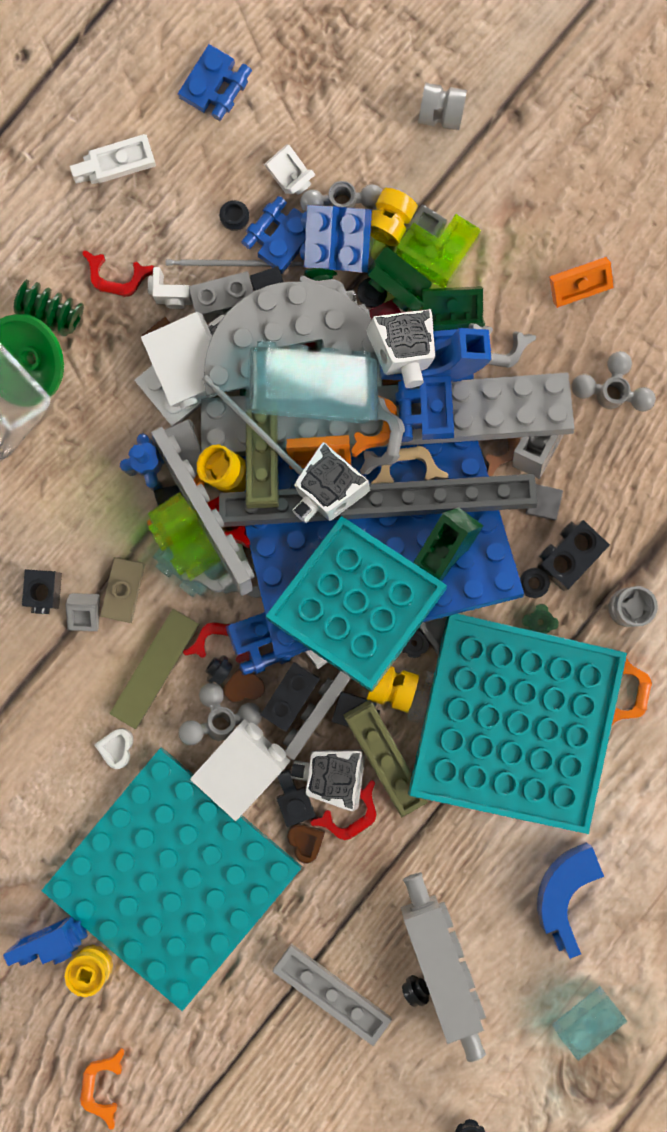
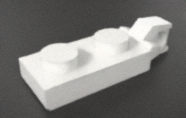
(114, 161)

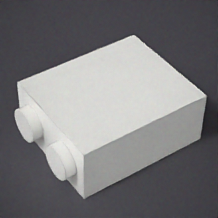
(179, 358)
(240, 769)

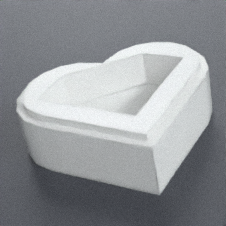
(115, 748)

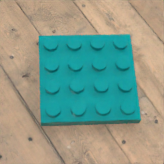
(356, 603)

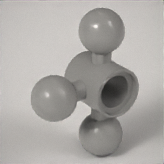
(368, 196)
(619, 365)
(211, 696)

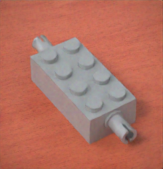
(445, 976)

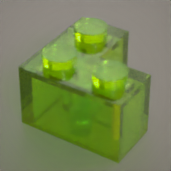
(439, 257)
(179, 531)

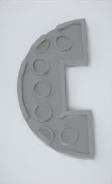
(287, 316)

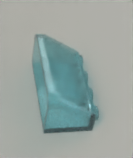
(312, 383)

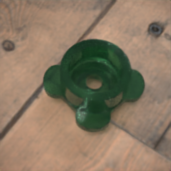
(540, 612)

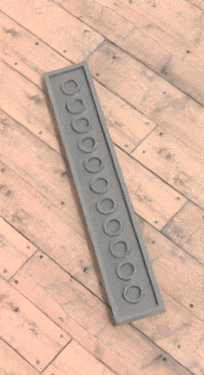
(480, 412)

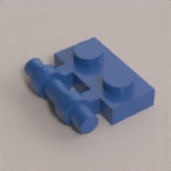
(207, 78)
(286, 240)
(436, 408)
(247, 637)

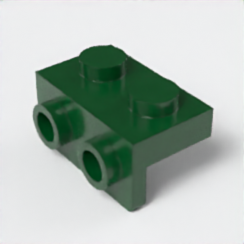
(398, 278)
(454, 307)

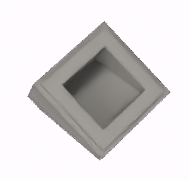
(83, 612)

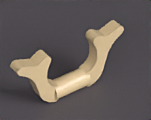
(412, 453)

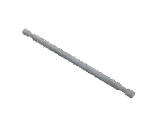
(169, 262)
(253, 425)

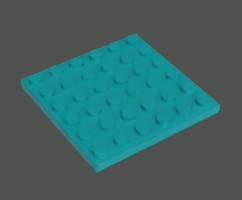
(517, 723)
(171, 880)

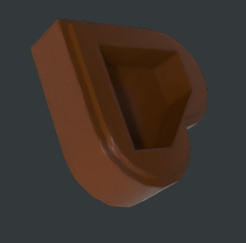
(244, 686)
(306, 841)

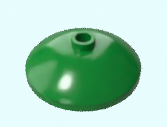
(27, 335)

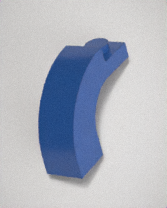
(458, 356)
(557, 887)

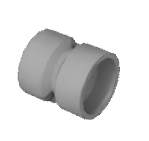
(442, 106)
(633, 606)

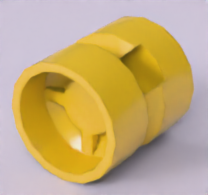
(392, 212)
(222, 469)
(396, 689)
(88, 971)

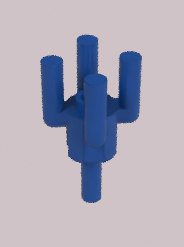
(144, 460)

